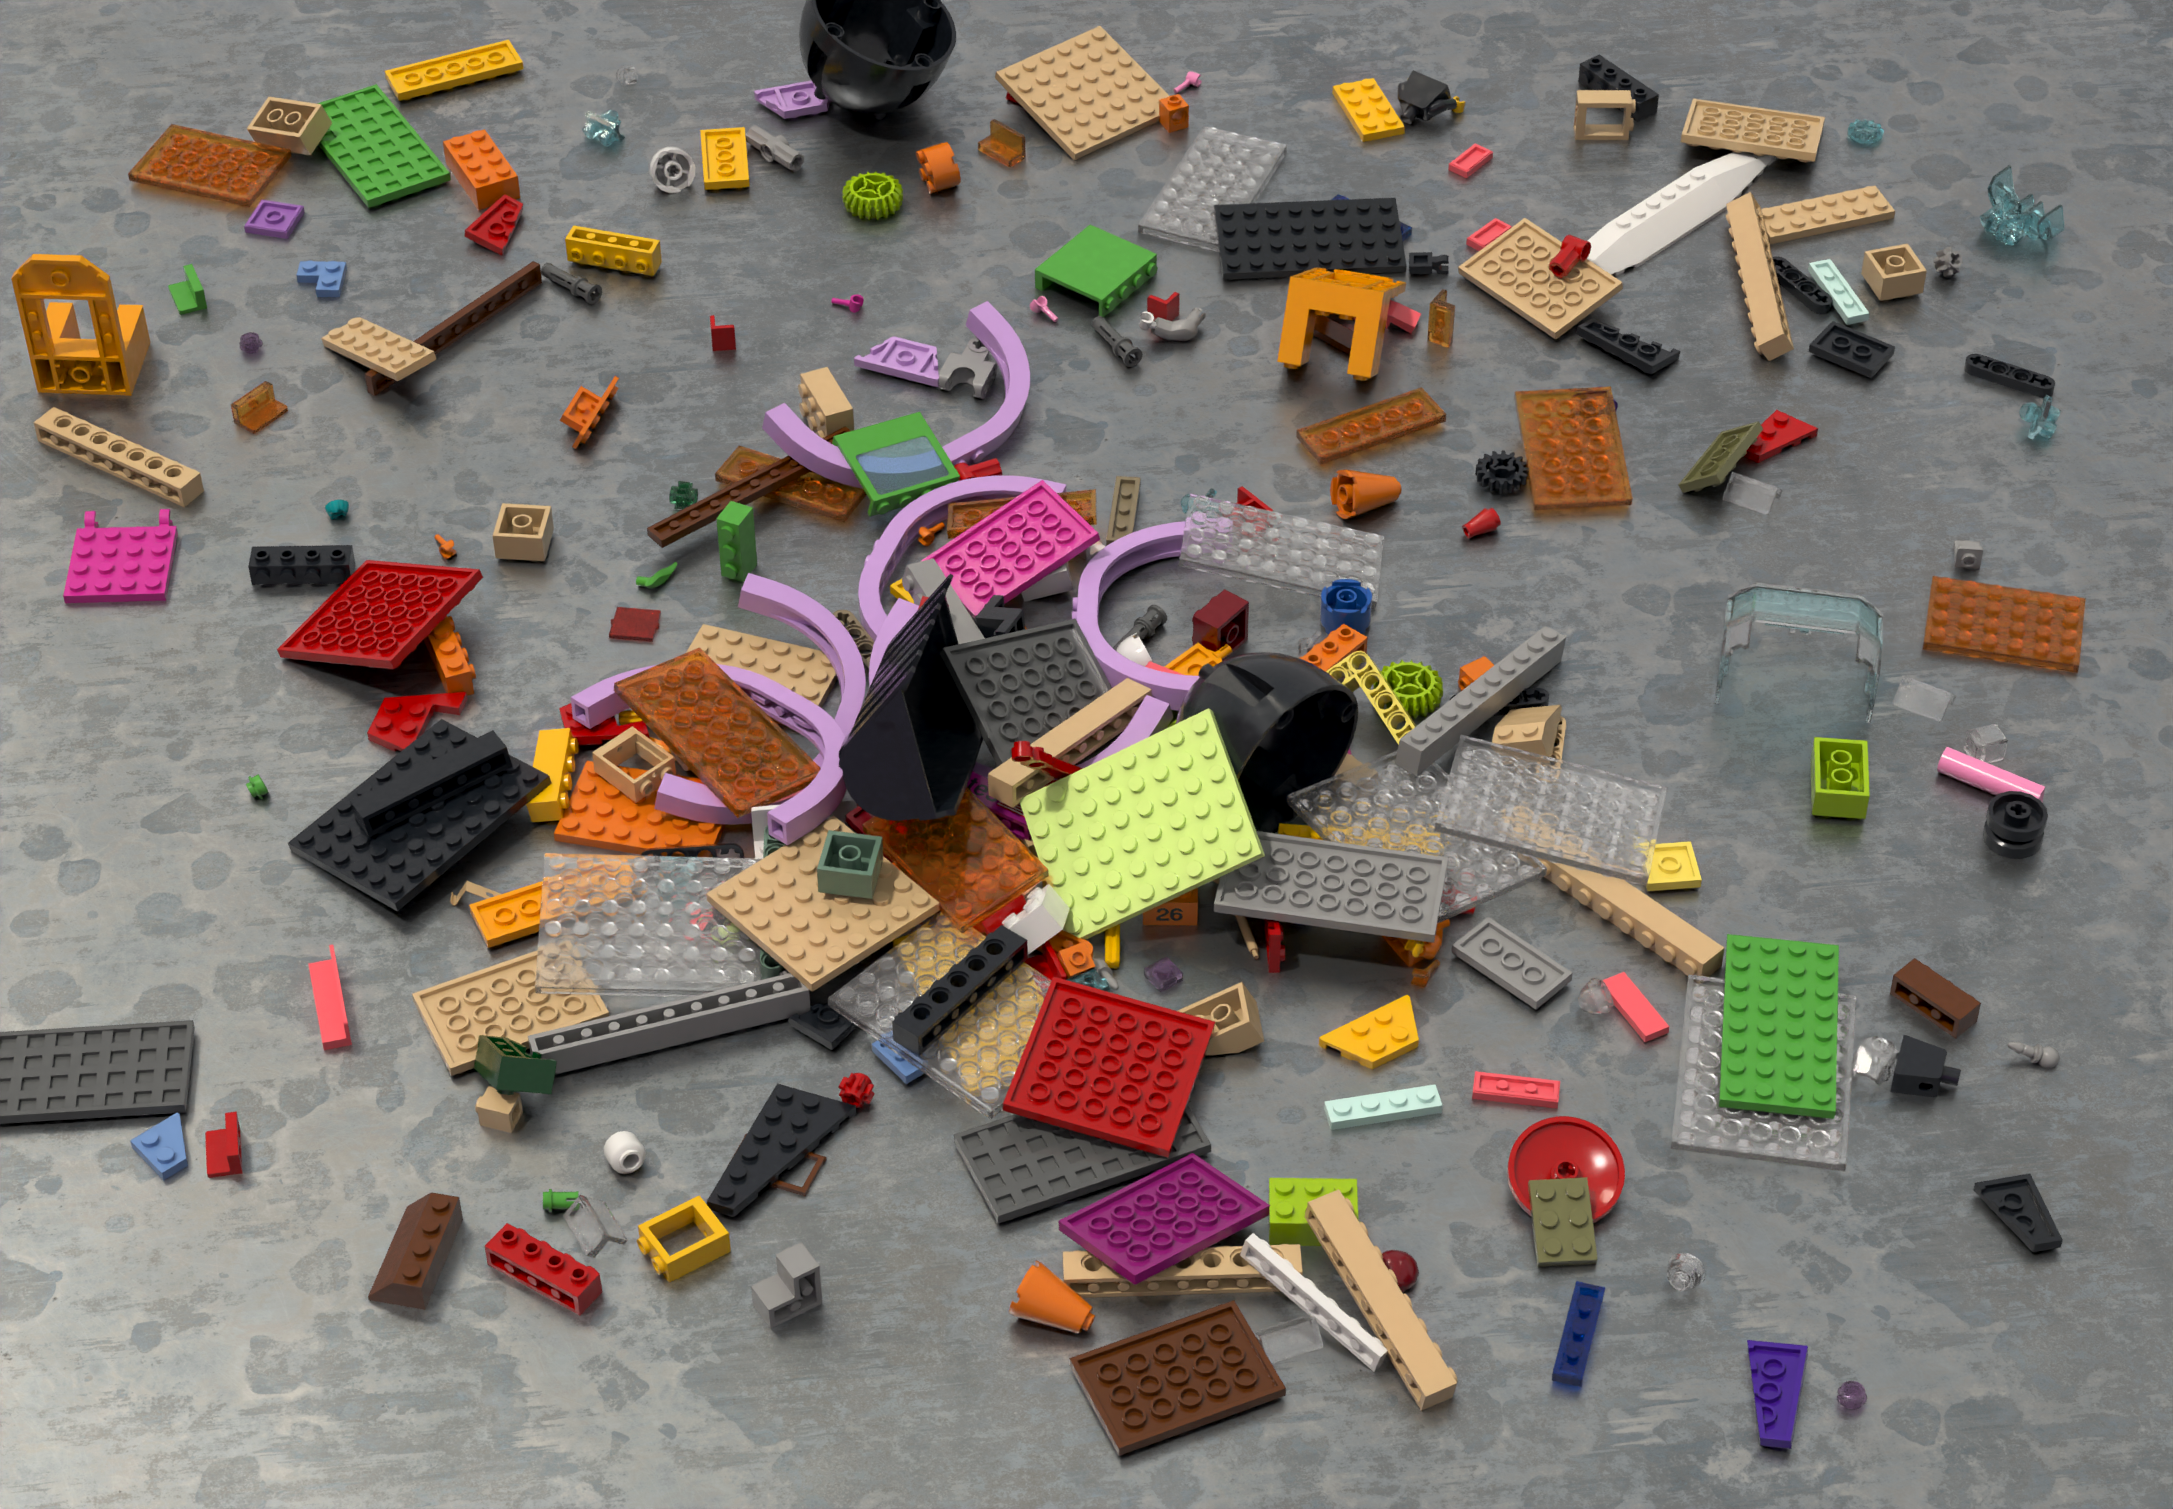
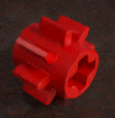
(856, 1089)

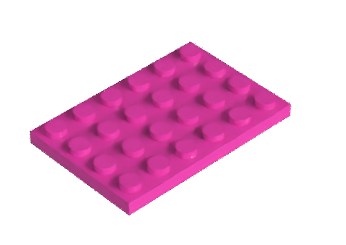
(1014, 547)

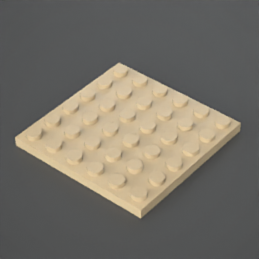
(1085, 92)
(816, 931)

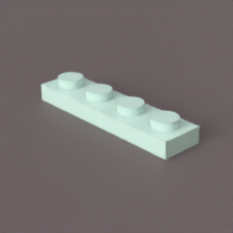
(1843, 297)
(1383, 1107)

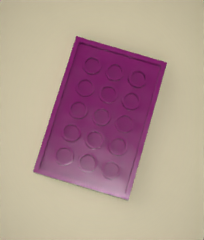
(1163, 1218)

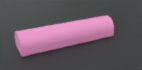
(1984, 775)

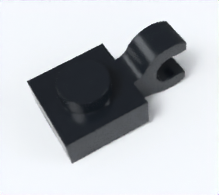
(1424, 262)

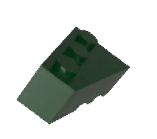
(511, 1068)

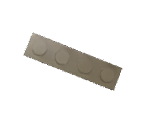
(1123, 507)

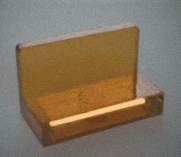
(1003, 144)
(1441, 320)
(257, 408)

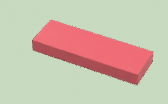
(1636, 1008)
(1516, 1089)

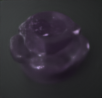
(250, 342)
(1851, 1389)

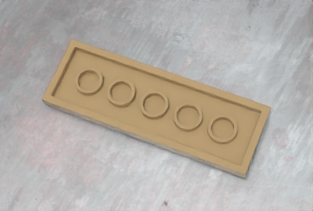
(1826, 214)
(378, 348)

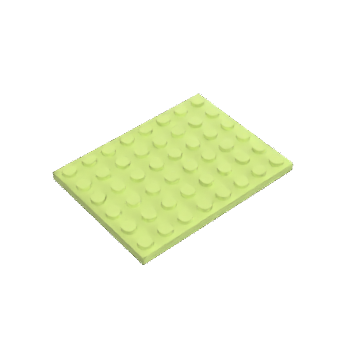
(1142, 826)

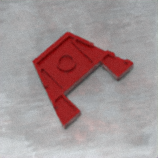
(406, 717)
(604, 731)

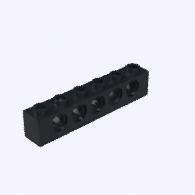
(959, 990)

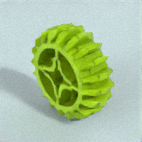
(872, 195)
(1415, 686)

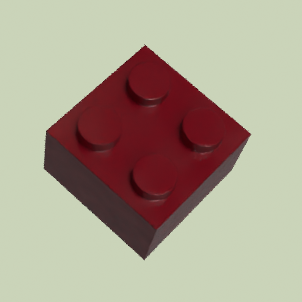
(1222, 622)

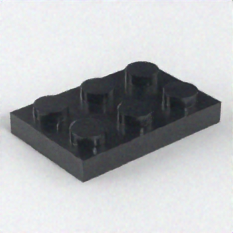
(1851, 349)

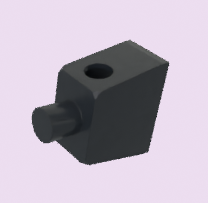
(1922, 1069)

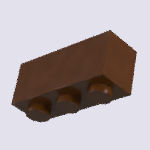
(1935, 998)

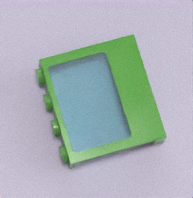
(896, 461)

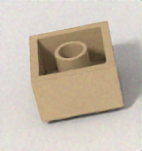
(1893, 272)
(523, 532)

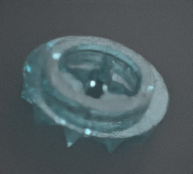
(1857, 133)

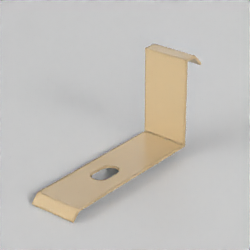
(474, 889)

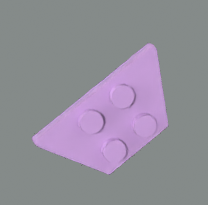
(792, 100)
(903, 359)

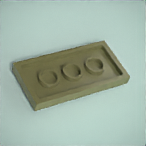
(1720, 457)

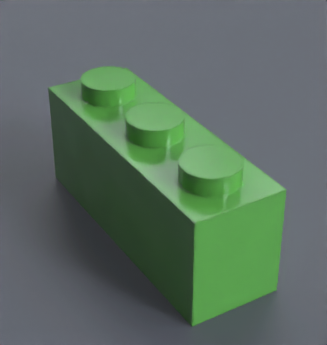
(736, 541)

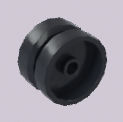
(2015, 824)

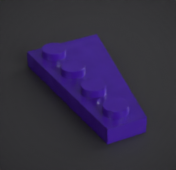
(1777, 1389)

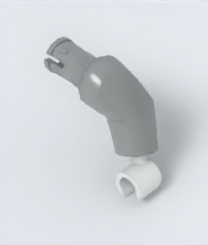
(1173, 331)

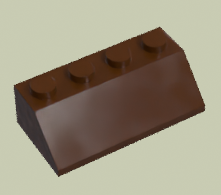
(418, 1252)

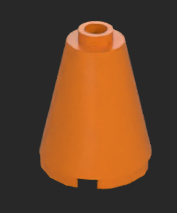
(1362, 492)
(1051, 1301)

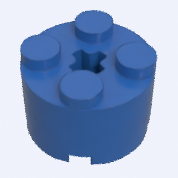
(1346, 604)

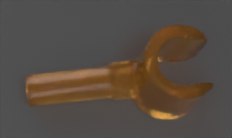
(1421, 977)

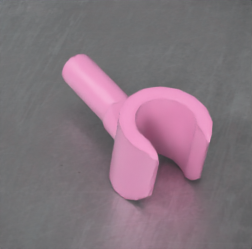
(1191, 79)
(1040, 305)

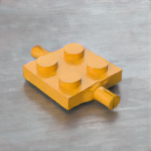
(1196, 657)

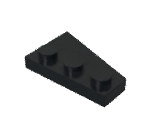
(2021, 1209)

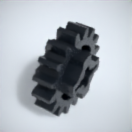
(1502, 471)

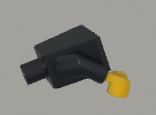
(1425, 98)

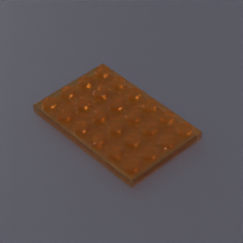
(210, 165)
(1572, 448)
(2004, 624)
(961, 860)

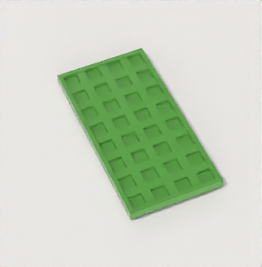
(378, 148)
(1779, 1026)

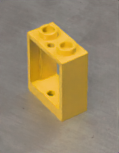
(693, 1257)

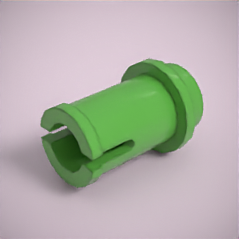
(557, 1200)

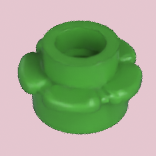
(257, 786)

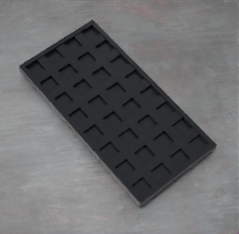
(1306, 235)

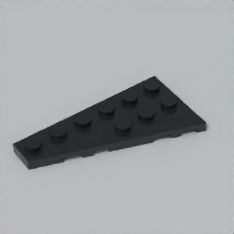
(778, 1139)

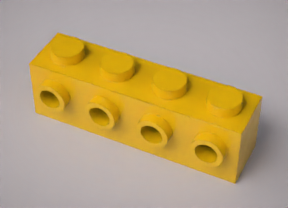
(613, 250)
(556, 758)

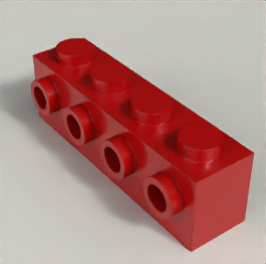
(543, 1268)

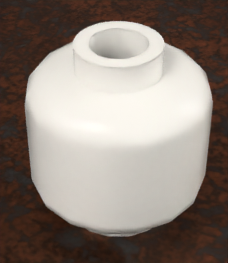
(624, 1152)

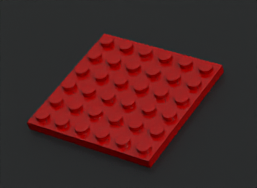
(380, 614)
(1109, 1066)

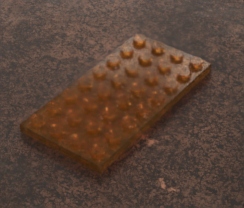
(718, 731)

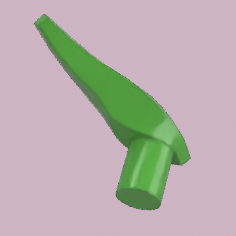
(657, 579)

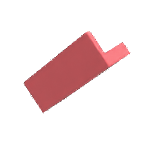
(330, 1003)

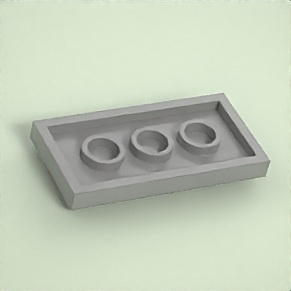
(1512, 962)

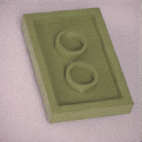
(1562, 1222)

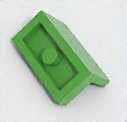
(188, 294)

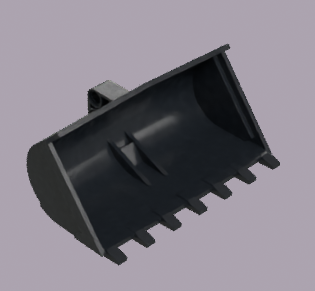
(914, 731)

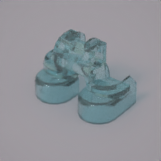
(2016, 218)

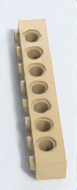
(119, 457)
(1206, 1272)

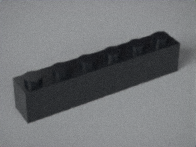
(431, 783)

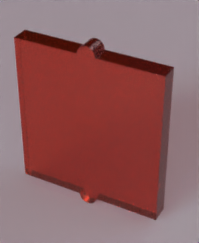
(634, 624)

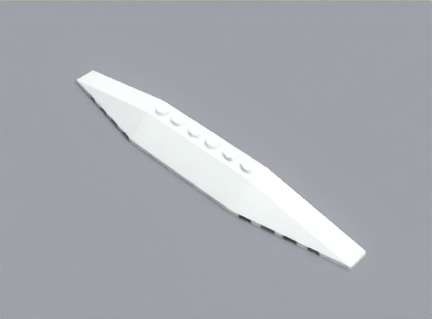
(1674, 211)

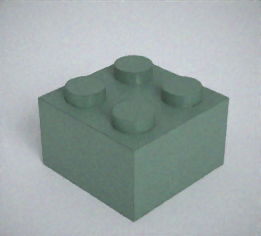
(850, 864)

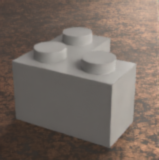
(791, 1290)

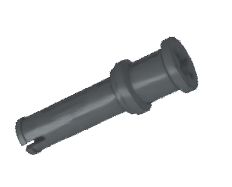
(578, 285)
(1121, 345)
(1148, 621)

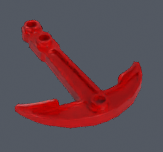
(1039, 760)

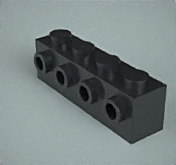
(1602, 74)
(301, 564)

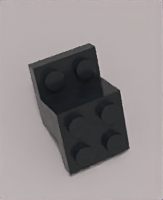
(998, 620)

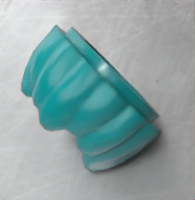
(337, 508)

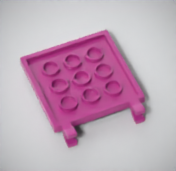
(121, 562)

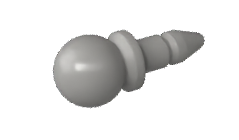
(1104, 971)
(2045, 1056)

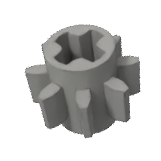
(1947, 261)

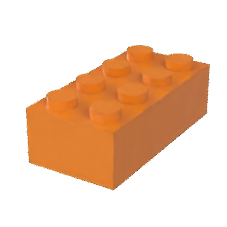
(481, 168)

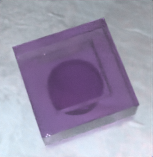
(1163, 974)

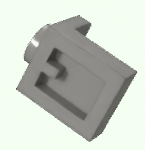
(1967, 554)

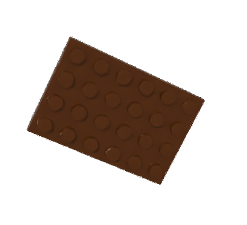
(1176, 1377)

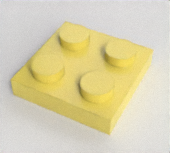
(1673, 867)

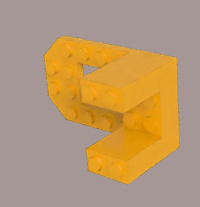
(1345, 294)
(52, 336)

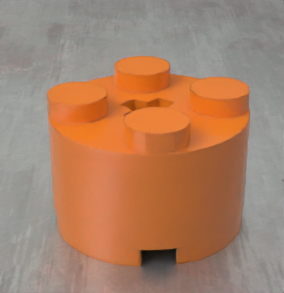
(938, 167)

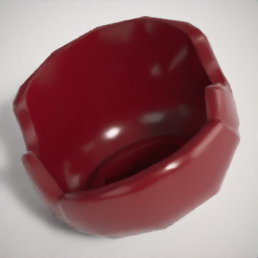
(1403, 1266)

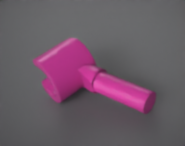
(854, 303)

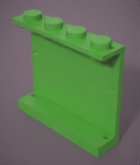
(1098, 267)

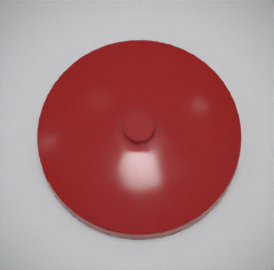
(1567, 1149)

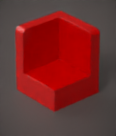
(1164, 309)
(722, 336)

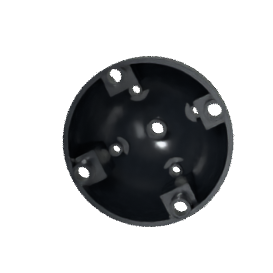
(875, 51)
(1280, 725)

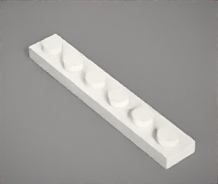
(1314, 1302)

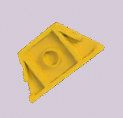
(1377, 1035)

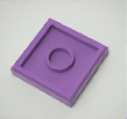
(274, 219)

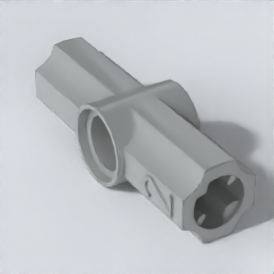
(775, 148)

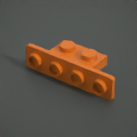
(584, 409)

